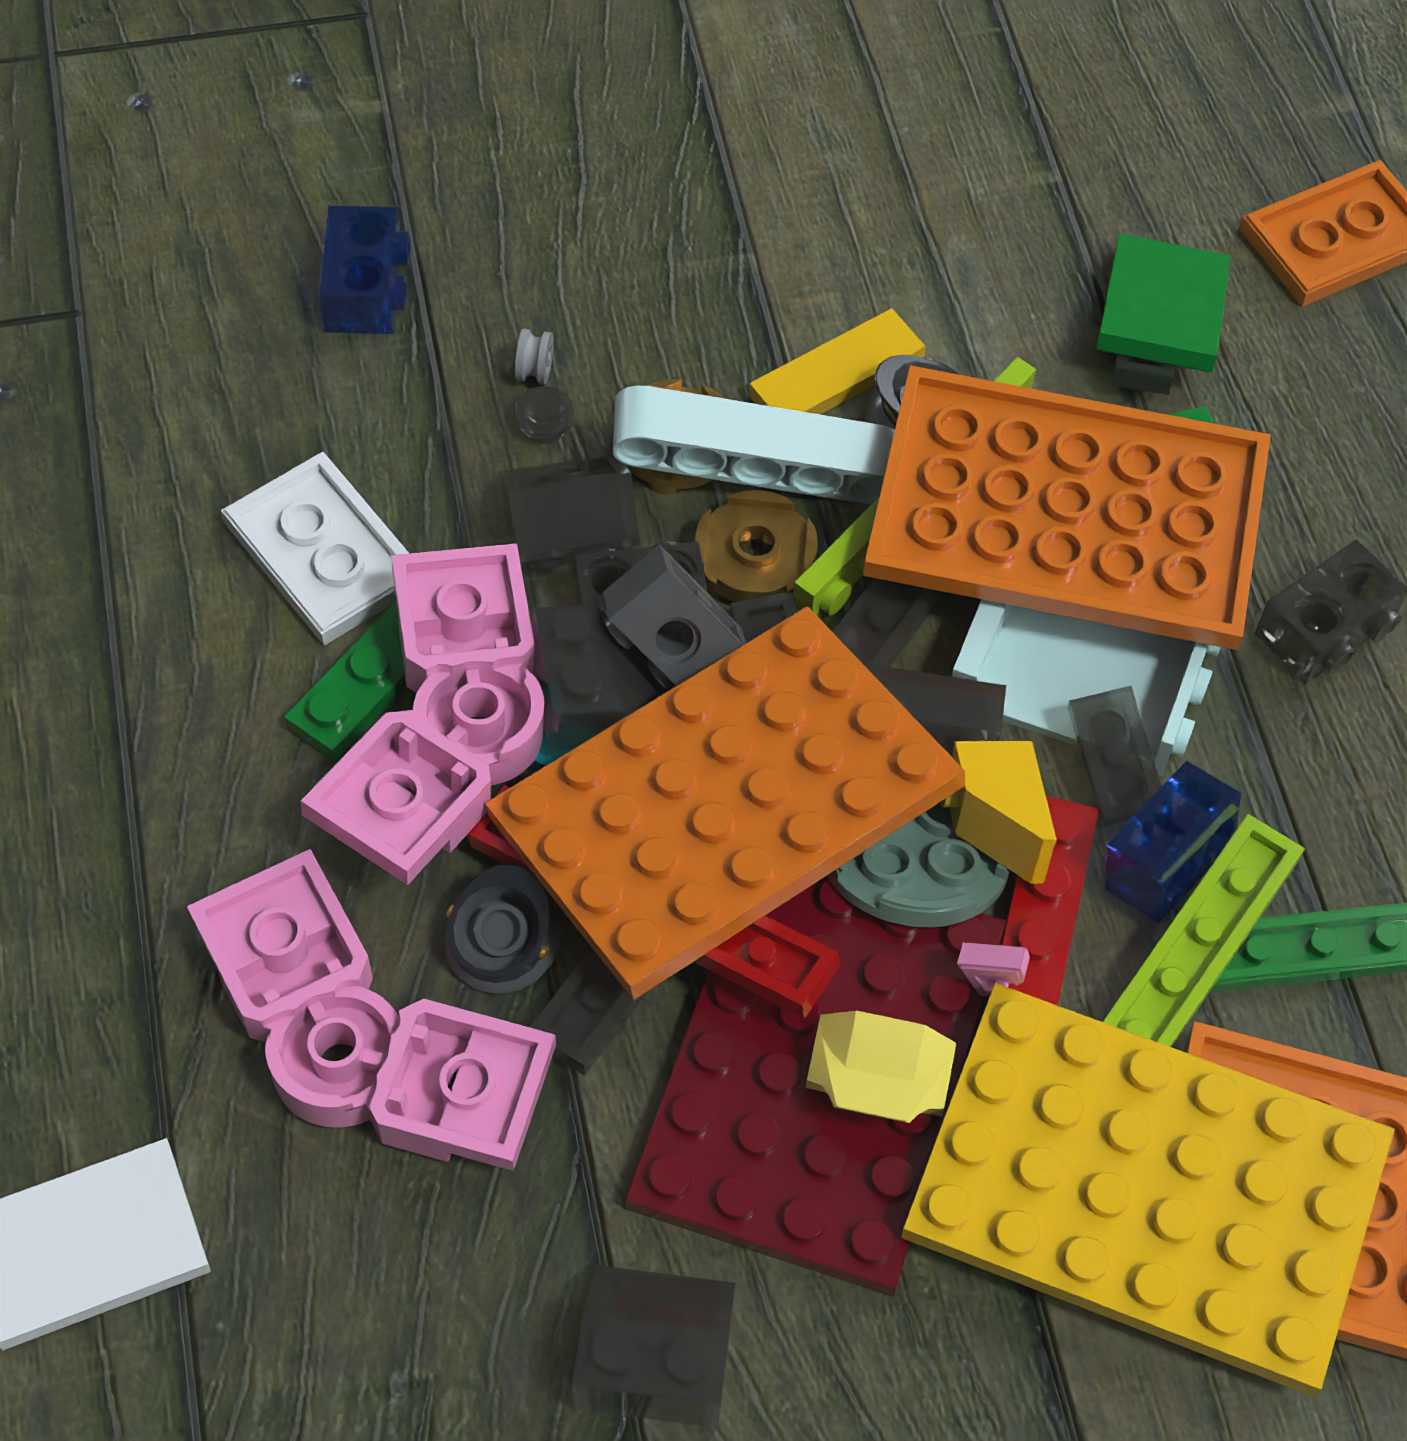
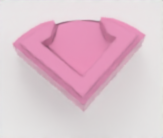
(993, 964)

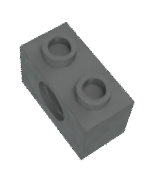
(663, 592)

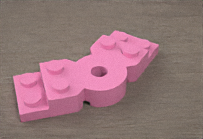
(430, 770)
(302, 982)

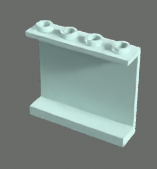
(1065, 658)

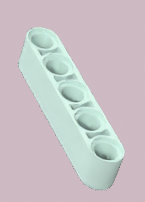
(750, 443)

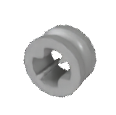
(534, 356)

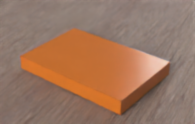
(1333, 233)

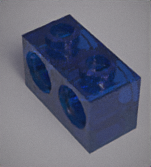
(362, 268)
(1171, 841)

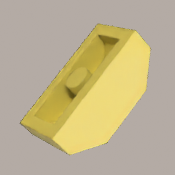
(881, 1065)

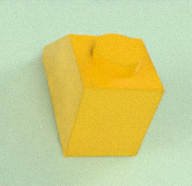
(1003, 806)

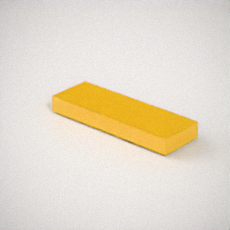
(838, 367)

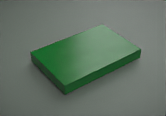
(1164, 303)

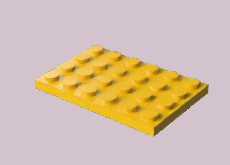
(1152, 1188)

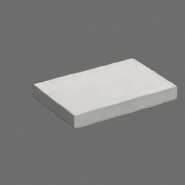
(319, 546)
(94, 1242)

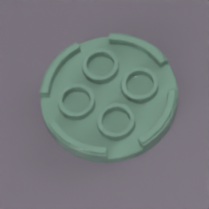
(922, 875)

